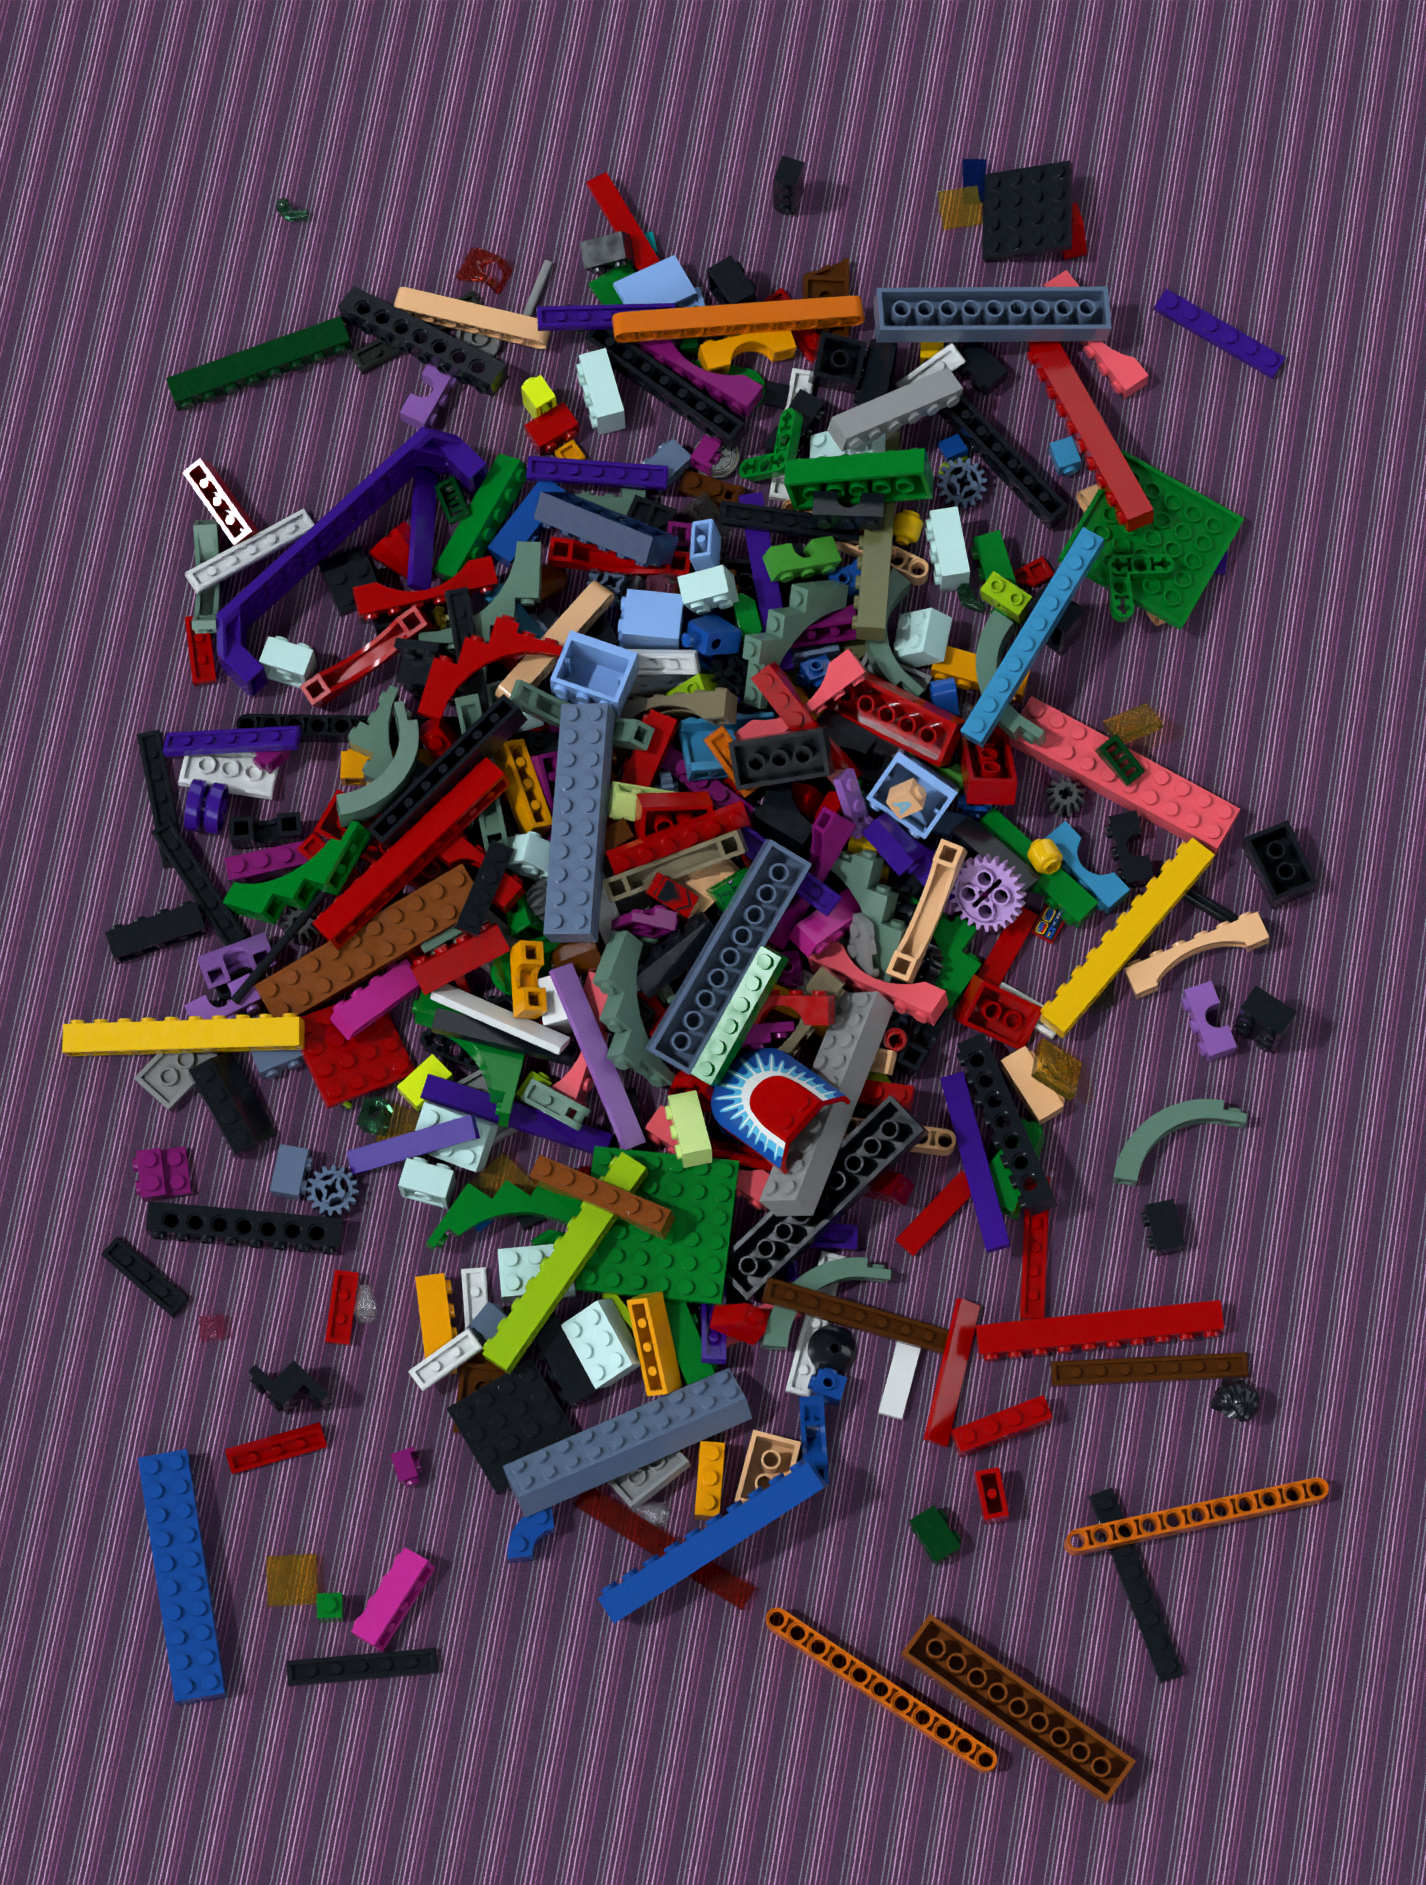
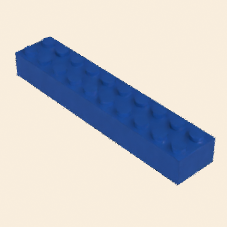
(712, 1541)
(182, 1577)

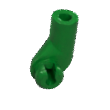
(546, 1237)

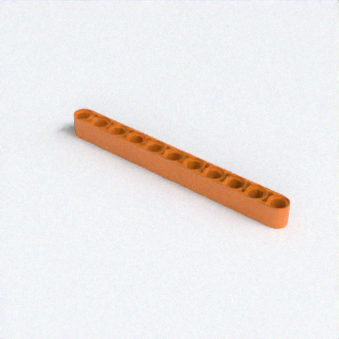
(738, 319)
(1187, 1524)
(887, 1701)

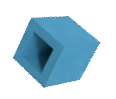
(1065, 456)

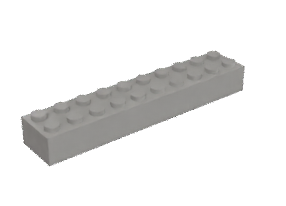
(845, 1064)

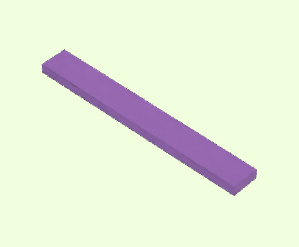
(595, 1052)

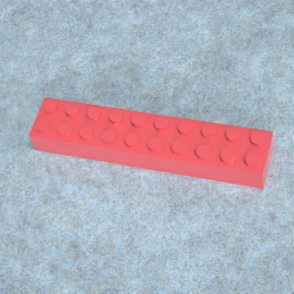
(1155, 795)

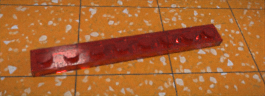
(655, 1540)

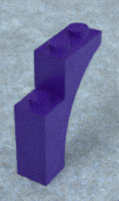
(899, 848)

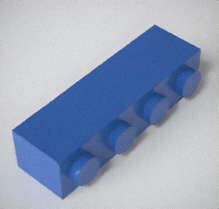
(520, 526)

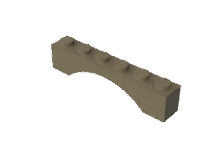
(715, 706)
(676, 865)
(822, 980)

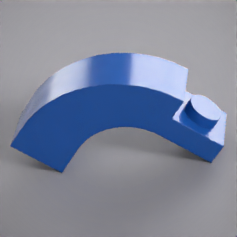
(814, 1433)

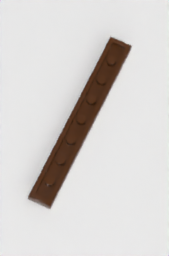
(855, 1315)
(1149, 1369)

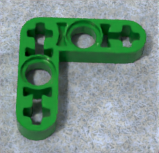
(789, 426)
(1124, 577)

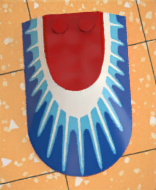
(770, 1101)

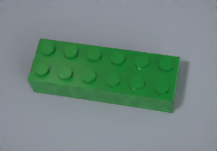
(898, 474)

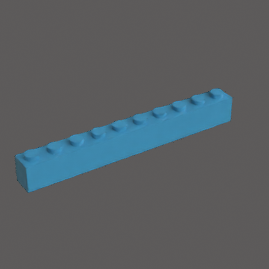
(1032, 637)

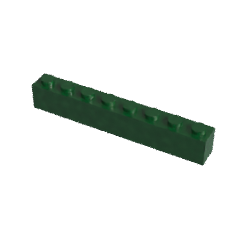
(259, 363)

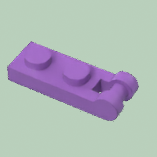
(852, 801)

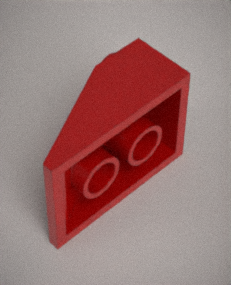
(997, 1012)

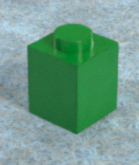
(330, 1607)

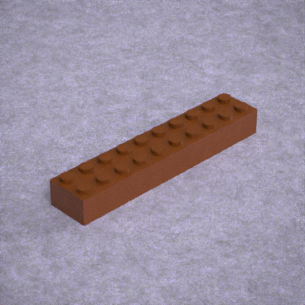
(376, 946)
(1017, 1709)

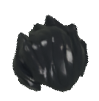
(1236, 1400)

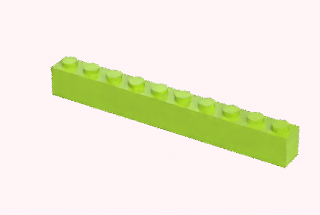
(559, 1270)

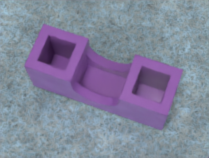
(423, 410)
(221, 963)
(249, 1004)
(1213, 1041)

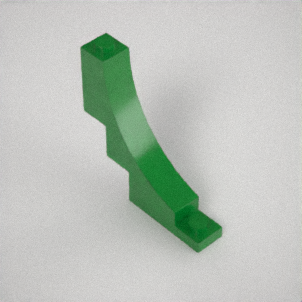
(323, 872)
(499, 1067)
(476, 1208)

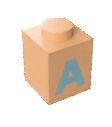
(906, 798)

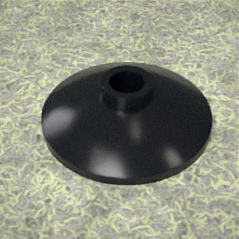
(820, 1348)

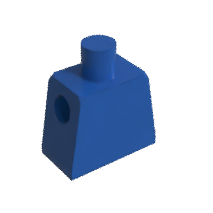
(712, 635)

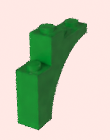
(958, 967)

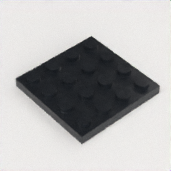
(1027, 211)
(510, 1420)

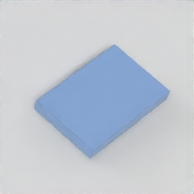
(656, 284)

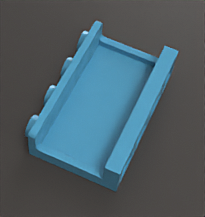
(697, 757)

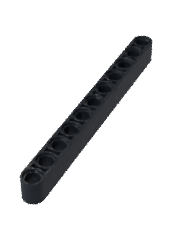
(330, 722)

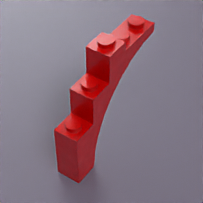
(504, 642)

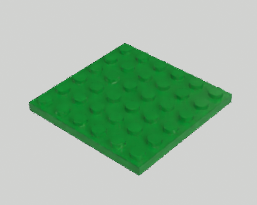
(1183, 526)
(695, 1253)

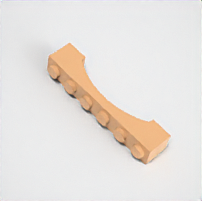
(919, 933)
(1244, 933)

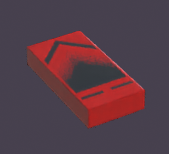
(672, 895)

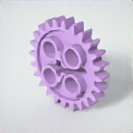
(1003, 909)

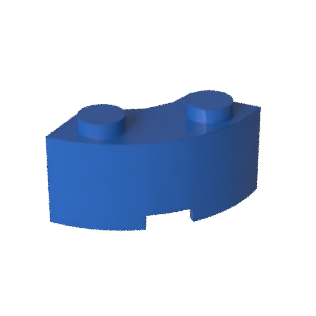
(528, 1534)

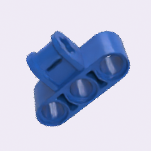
(945, 695)

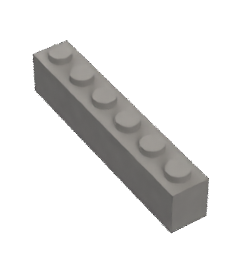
(895, 409)

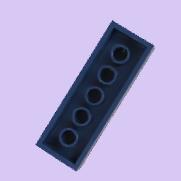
(606, 528)

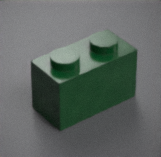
(935, 1535)

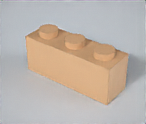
(1038, 1099)

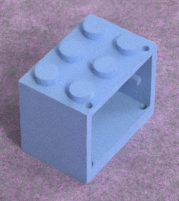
(651, 620)
(594, 672)
(938, 789)

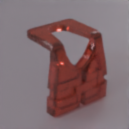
(474, 272)

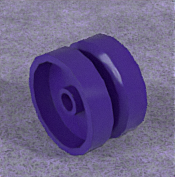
(206, 806)

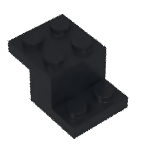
(343, 573)
(417, 662)
(289, 1388)

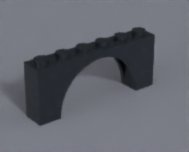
(778, 813)

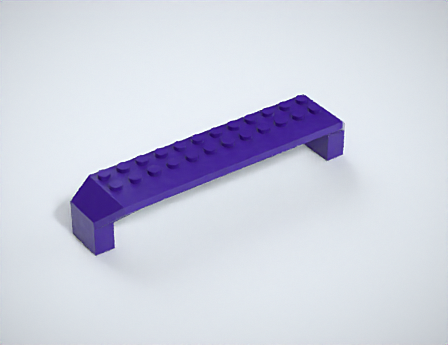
(427, 448)

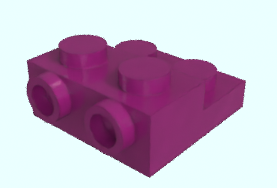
(647, 923)
(763, 1034)
(162, 1173)

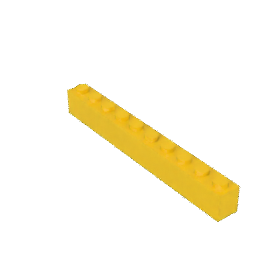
(1127, 937)
(183, 1036)

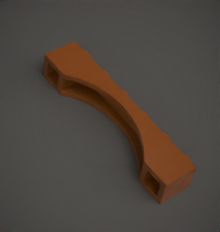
(580, 1186)

